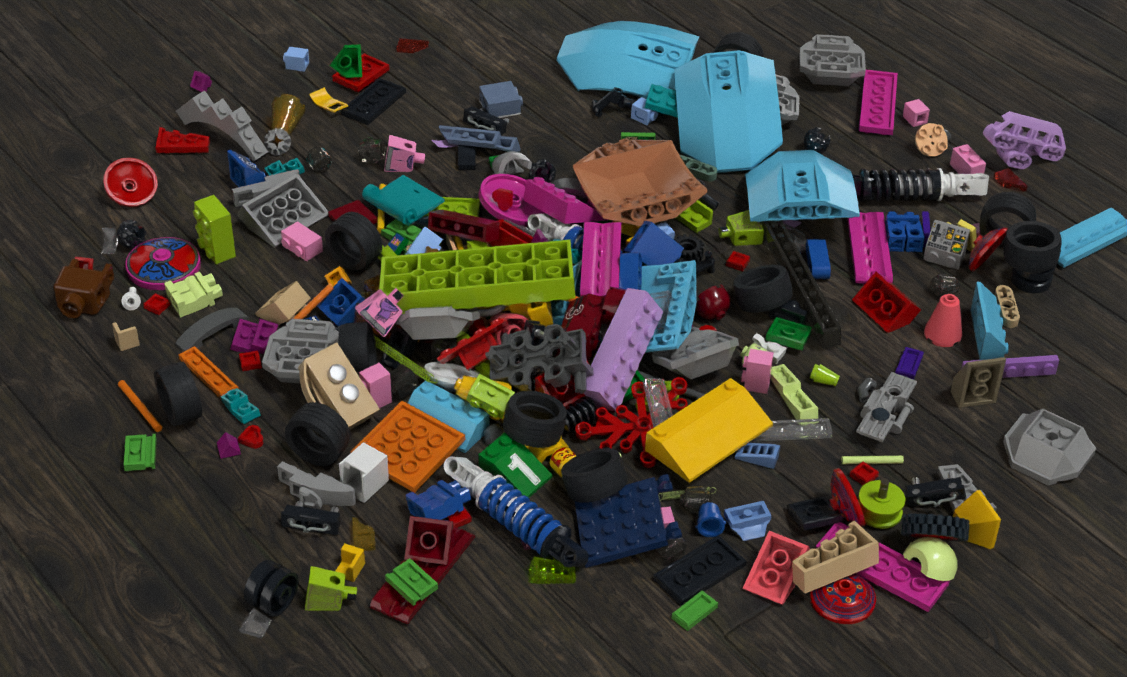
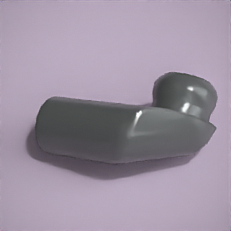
(867, 384)

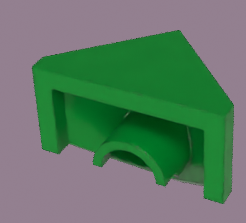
(349, 61)

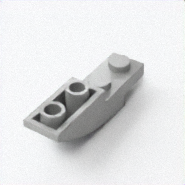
(246, 193)
(326, 487)

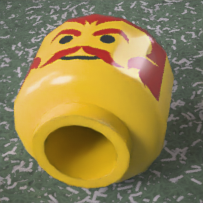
(559, 458)

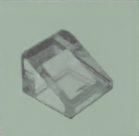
(255, 624)

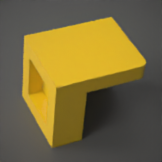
(352, 561)

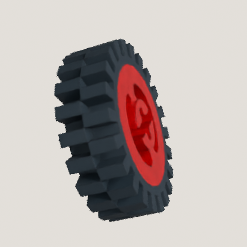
(938, 526)

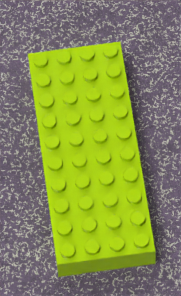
(481, 276)

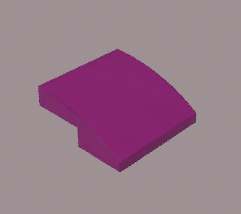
(253, 336)

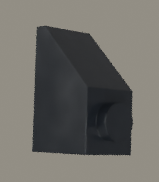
(401, 342)

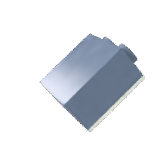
(501, 99)

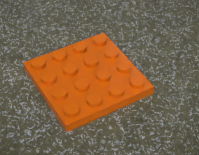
(413, 444)

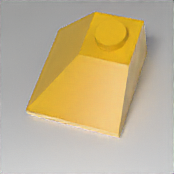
(982, 520)

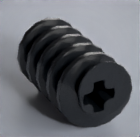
(579, 411)

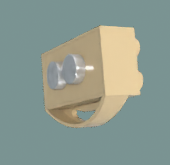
(336, 385)

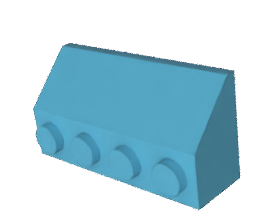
(988, 324)
(451, 411)

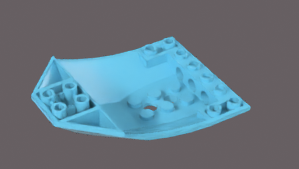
(610, 56)
(729, 126)
(825, 193)
(674, 277)

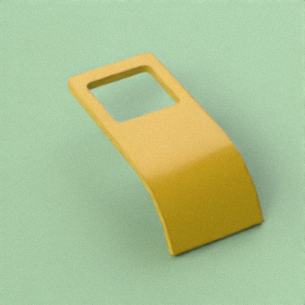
(324, 100)

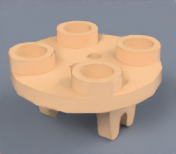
(938, 138)

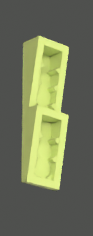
(791, 392)

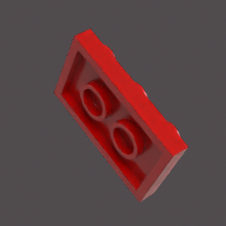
(371, 70)

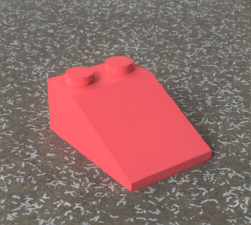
(772, 570)

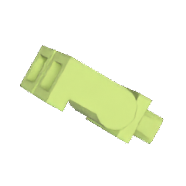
(193, 293)

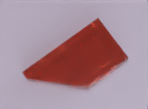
(411, 45)

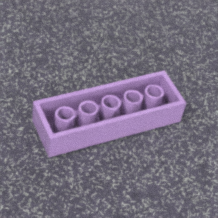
(622, 348)

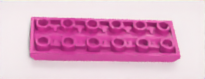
(869, 246)
(600, 258)

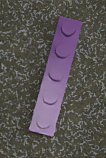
(1029, 366)

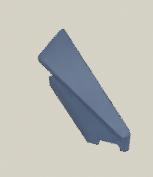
(479, 138)

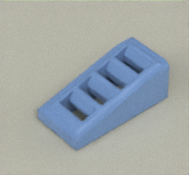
(765, 454)

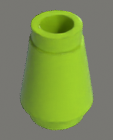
(823, 375)

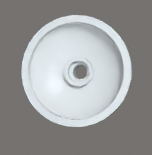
(448, 374)

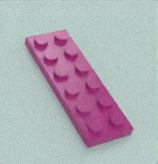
(878, 102)
(899, 575)

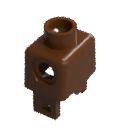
(82, 289)

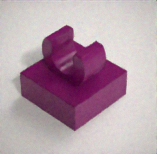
(200, 81)

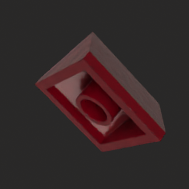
(429, 540)

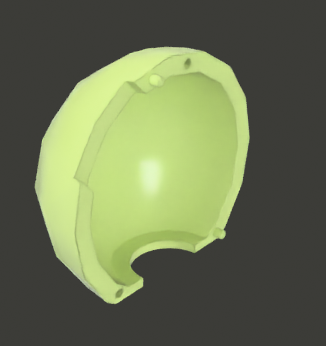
(936, 558)

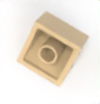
(284, 304)

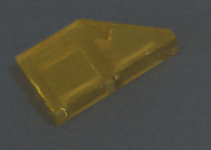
(363, 535)

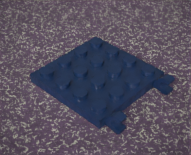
(625, 522)

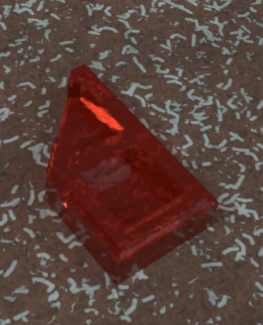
(1008, 179)

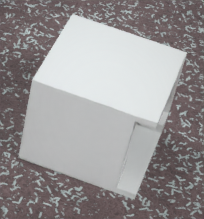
(364, 471)

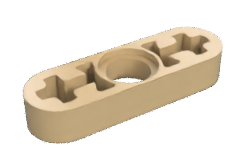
(1009, 300)

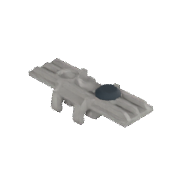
(876, 412)

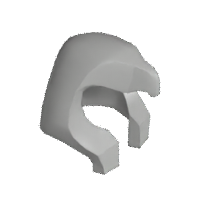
(506, 165)

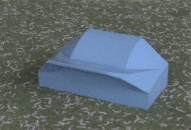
(749, 520)

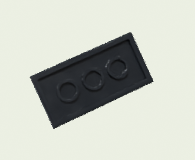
(373, 101)
(699, 570)

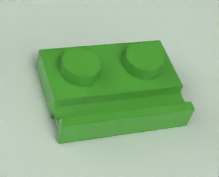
(408, 231)
(140, 452)
(411, 581)

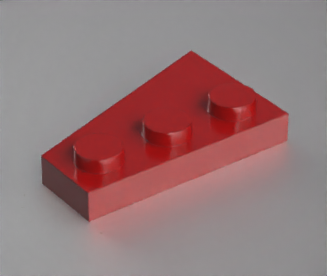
(179, 143)

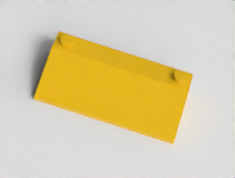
(707, 430)

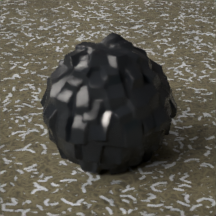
(816, 141)
(543, 170)
(130, 235)

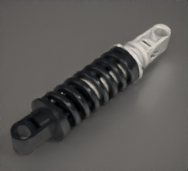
(917, 183)

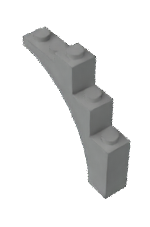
(221, 116)

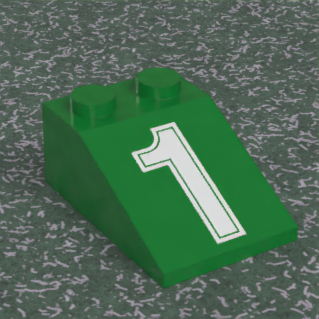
(515, 464)

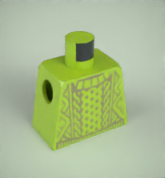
(741, 230)
(327, 590)

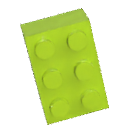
(214, 229)

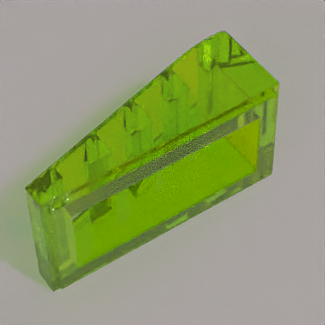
(550, 577)

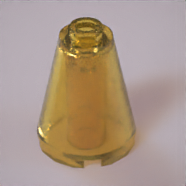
(286, 113)

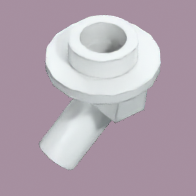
(131, 299)

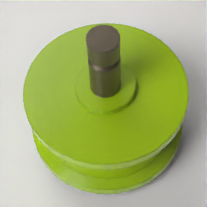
(881, 503)

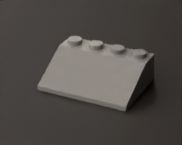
(280, 208)

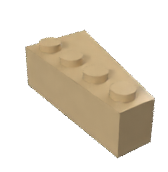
(836, 558)

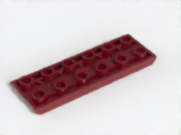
(395, 605)

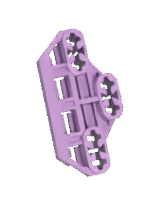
(1018, 146)

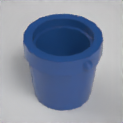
(710, 520)

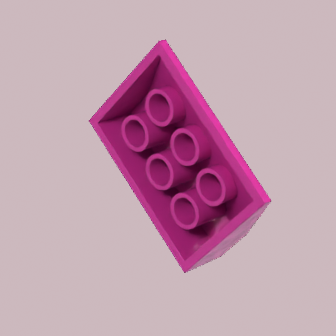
(558, 203)

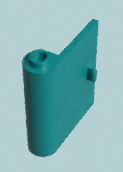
(403, 199)

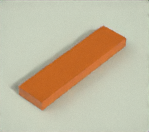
(207, 371)

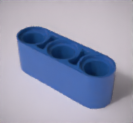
(818, 258)
(630, 271)

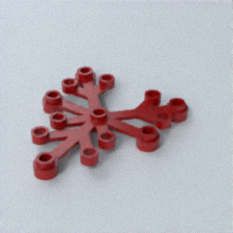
(618, 427)

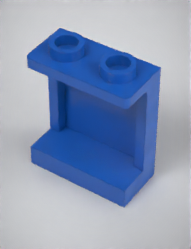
(654, 245)

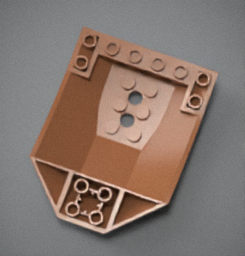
(638, 181)

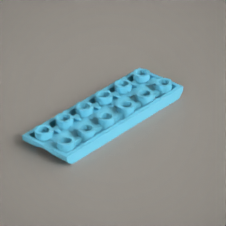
(1091, 236)

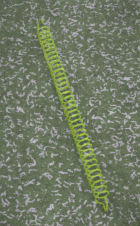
(398, 353)

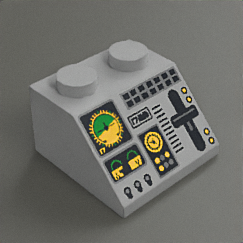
(946, 244)

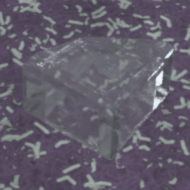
(110, 240)

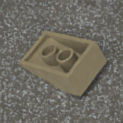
(978, 382)

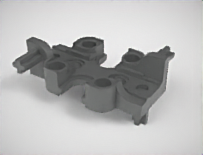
(569, 362)

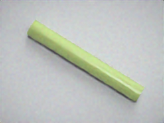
(872, 459)

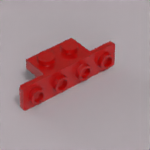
(473, 350)

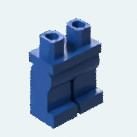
(902, 230)
(438, 500)

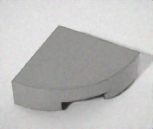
(310, 498)

